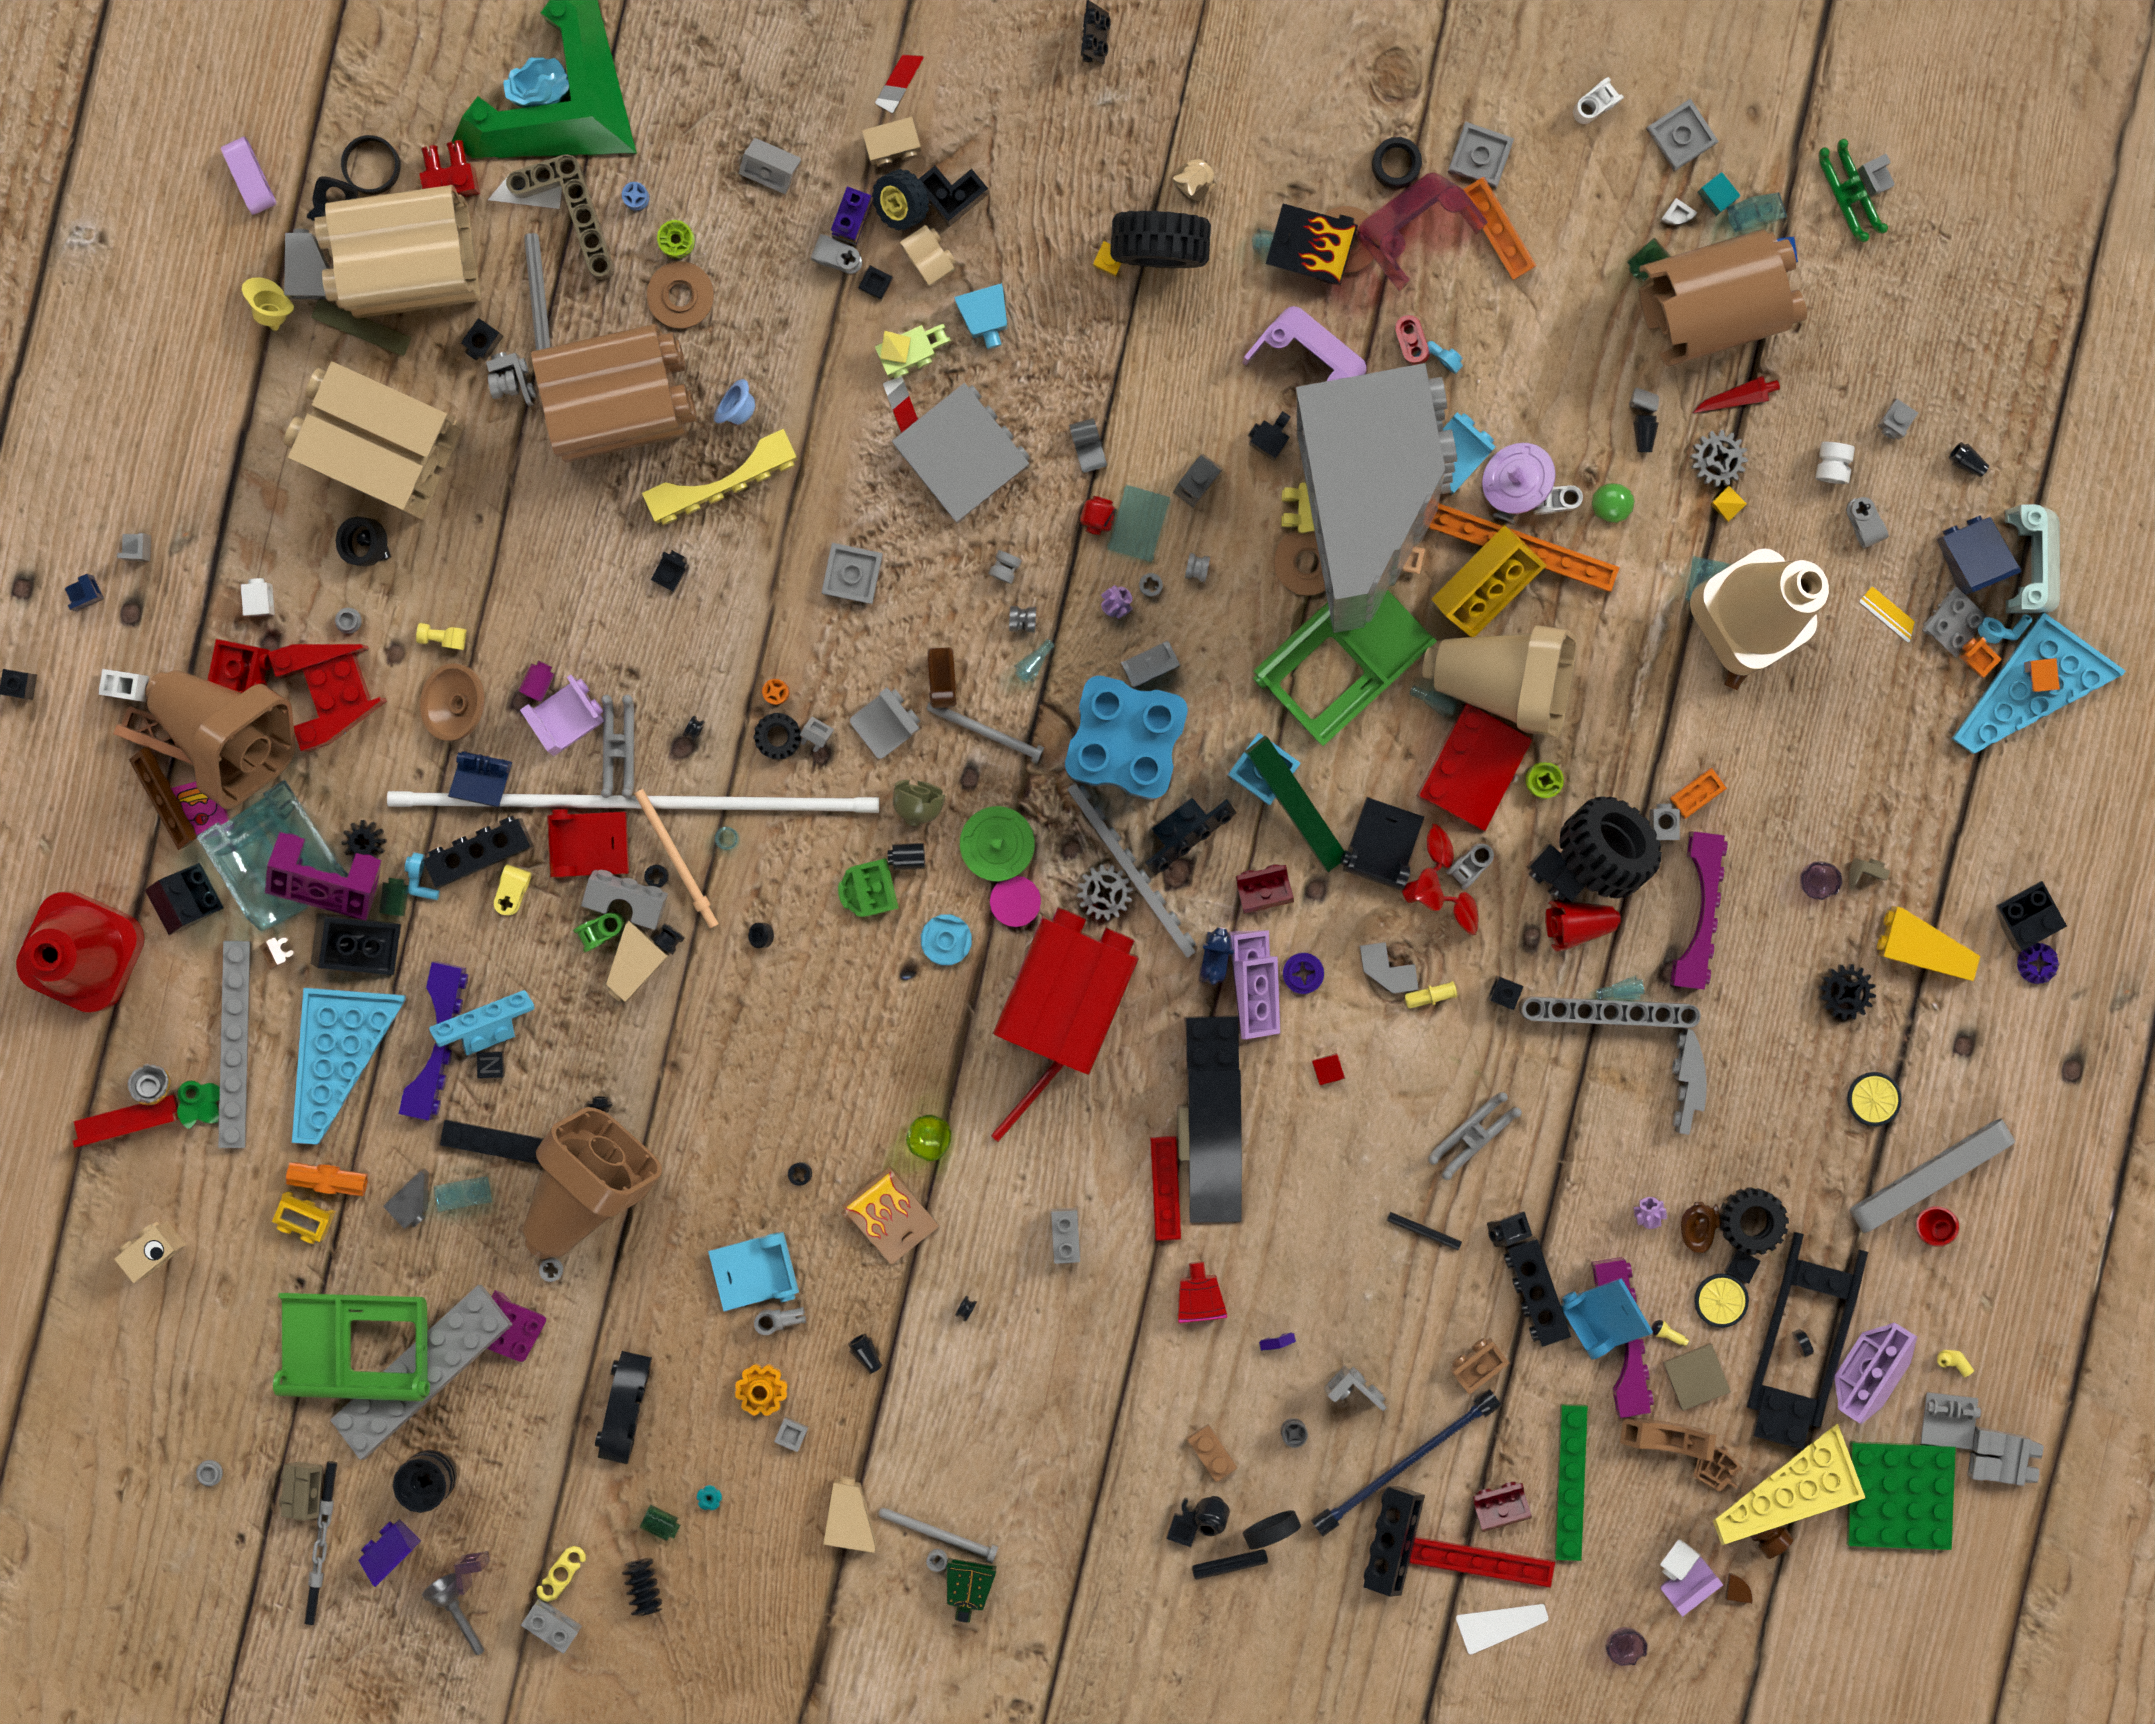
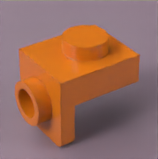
(1979, 656)

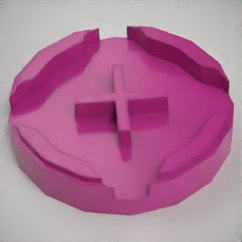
(1015, 901)

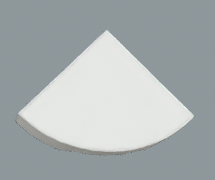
(1678, 213)

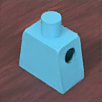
(984, 313)

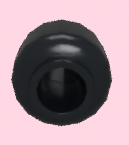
(1211, 1516)

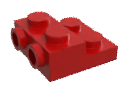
(238, 665)

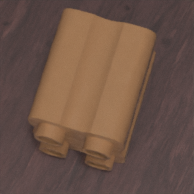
(613, 392)

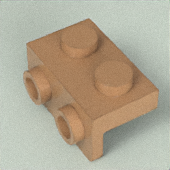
(1478, 1365)

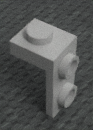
(502, 362)

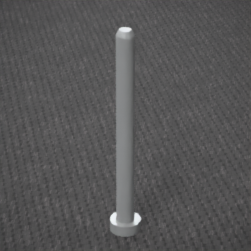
(988, 732)
(939, 1534)

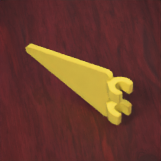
(1304, 517)

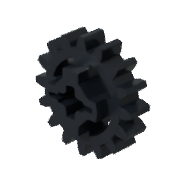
(1837, 998)

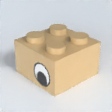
(148, 1253)

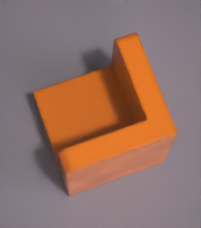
(2043, 674)

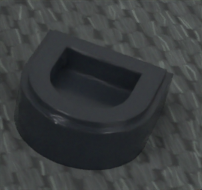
(1803, 1343)

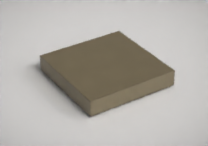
(1183, 1132)
(1696, 1377)

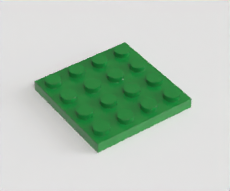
(1905, 1496)

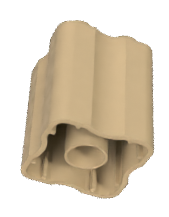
(399, 252)

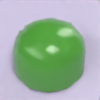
(1613, 502)

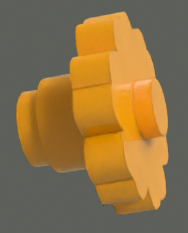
(761, 1389)

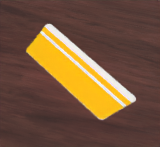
(1888, 613)

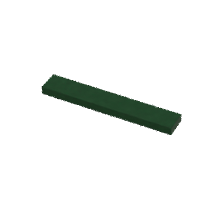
(1295, 803)

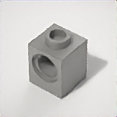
(1673, 830)

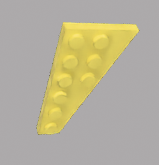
(1804, 1486)

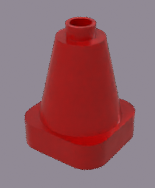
(94, 951)

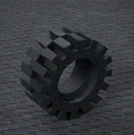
(761, 736)

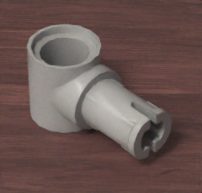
(780, 1319)

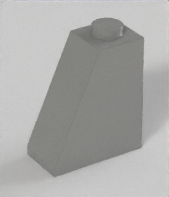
(303, 266)

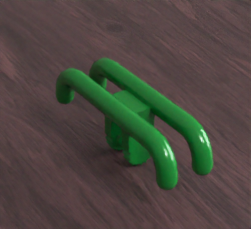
(1850, 192)

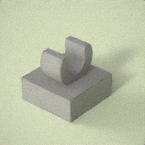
(816, 732)

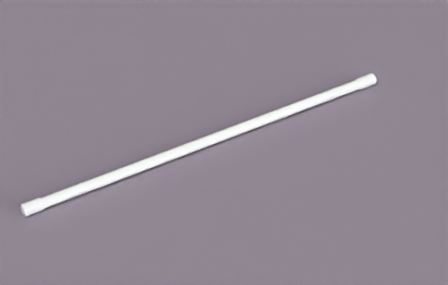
(857, 804)

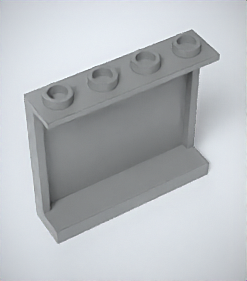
(961, 452)

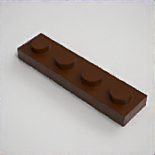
(163, 798)

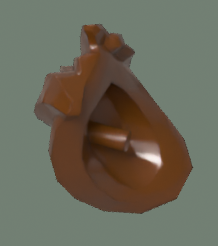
(1699, 1226)

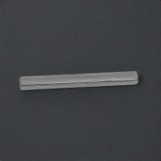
(537, 291)

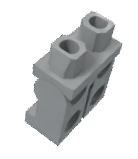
(2011, 1458)

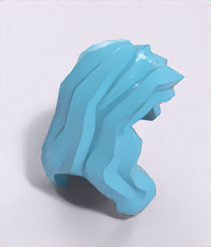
(537, 83)

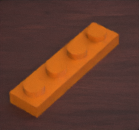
(1500, 230)

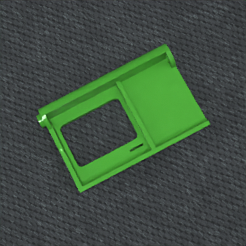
(1380, 648)
(319, 1347)

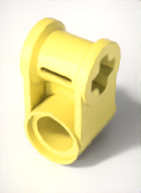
(513, 885)

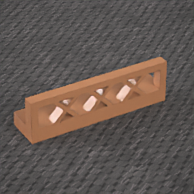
(148, 740)

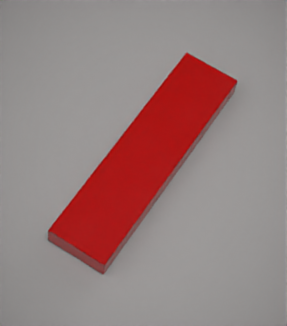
(1165, 1188)

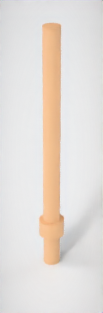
(700, 902)

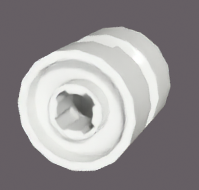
(1835, 463)

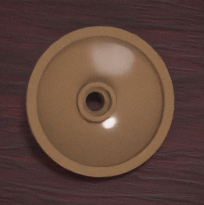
(452, 702)

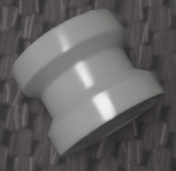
(1197, 567)

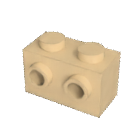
(892, 142)

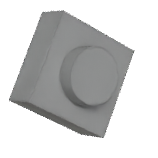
(791, 1434)

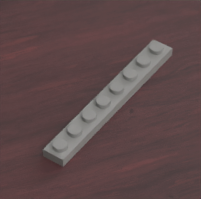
(1126, 860)
(234, 1044)

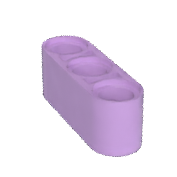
(248, 175)

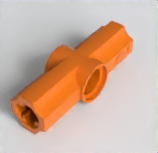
(326, 1179)

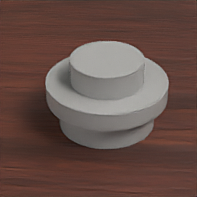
(348, 620)
(209, 1473)

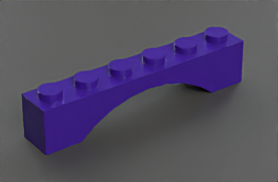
(421, 1095)

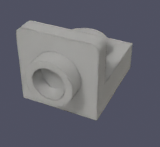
(1897, 420)

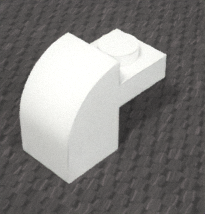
(123, 685)

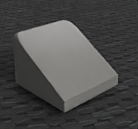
(1644, 400)

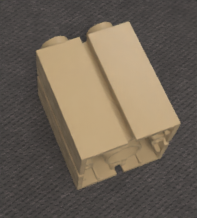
(373, 438)

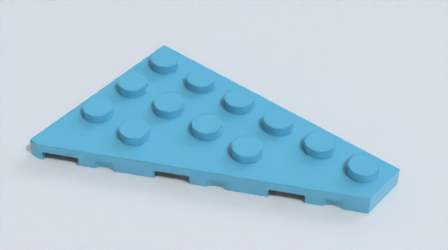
(2009, 699)
(335, 1046)

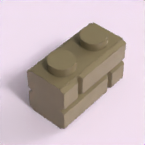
(300, 1490)

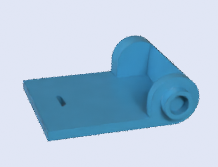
(1605, 1317)

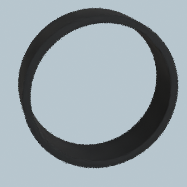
(356, 142)
(1272, 1529)

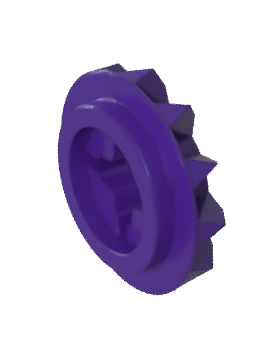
(2031, 954)
(1312, 981)

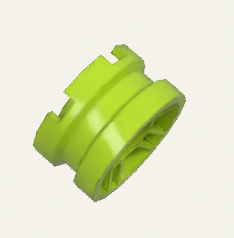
(665, 238)
(1535, 786)

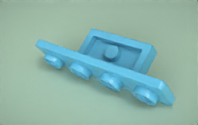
(483, 1025)

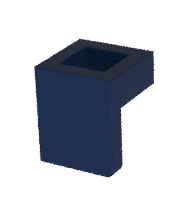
(83, 592)

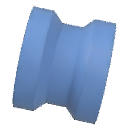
(632, 192)

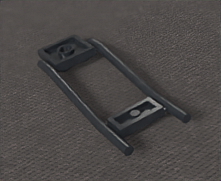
(1783, 1414)

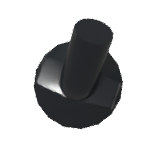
(600, 1103)

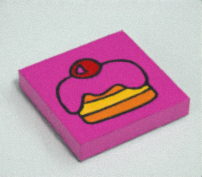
(199, 808)

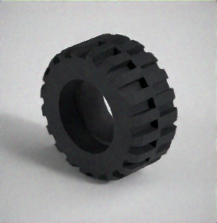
(1160, 239)
(1610, 847)

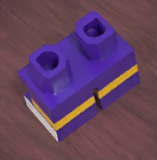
(851, 215)

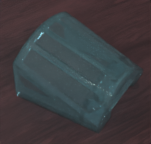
(244, 846)

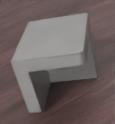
(1876, 175)
(135, 547)

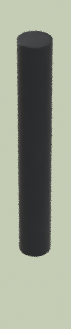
(1424, 1231)

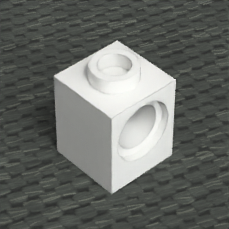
(257, 598)
(1679, 1561)

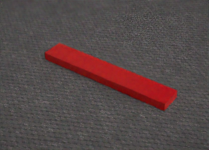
(1482, 1562)

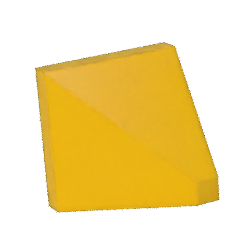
(1728, 503)

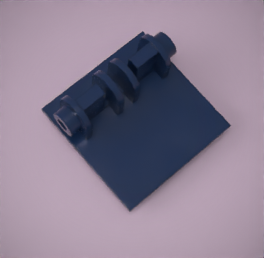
(480, 778)

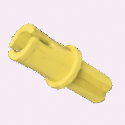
(1431, 995)

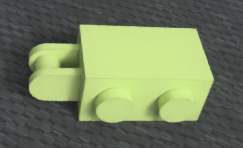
(919, 351)

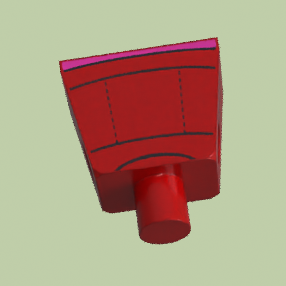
(1200, 1296)

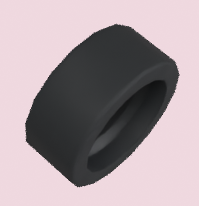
(1396, 142)
(344, 541)

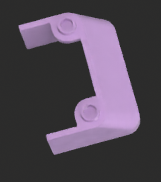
(1299, 325)

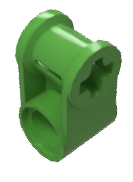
(596, 933)

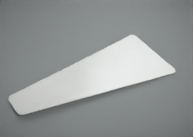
(1492, 1627)

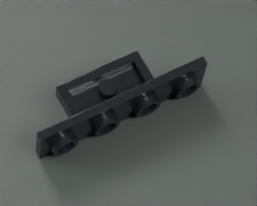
(1184, 830)

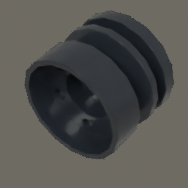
(411, 1484)

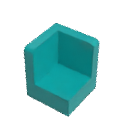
(1719, 193)

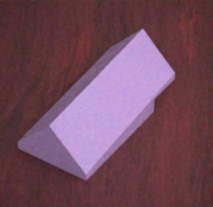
(1255, 984)

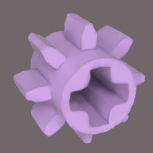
(1116, 601)
(1650, 1212)

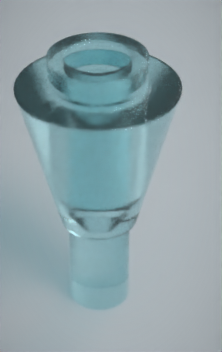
(1262, 240)
(1029, 667)
(1438, 701)
(1626, 989)

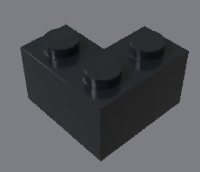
(956, 199)
(1553, 871)

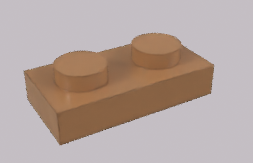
(1212, 1453)

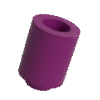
(537, 681)

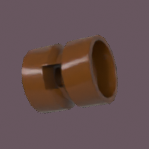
(1773, 1541)

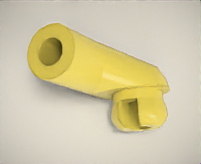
(1956, 1359)

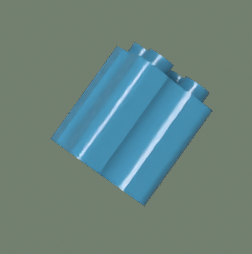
(1125, 737)

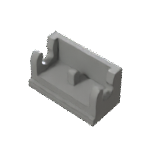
(1150, 664)

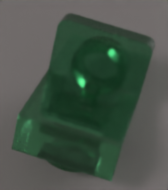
(1649, 253)

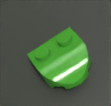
(868, 889)

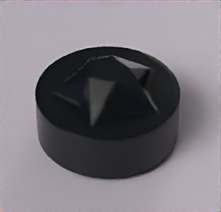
(761, 935)

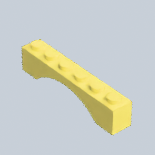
(769, 455)

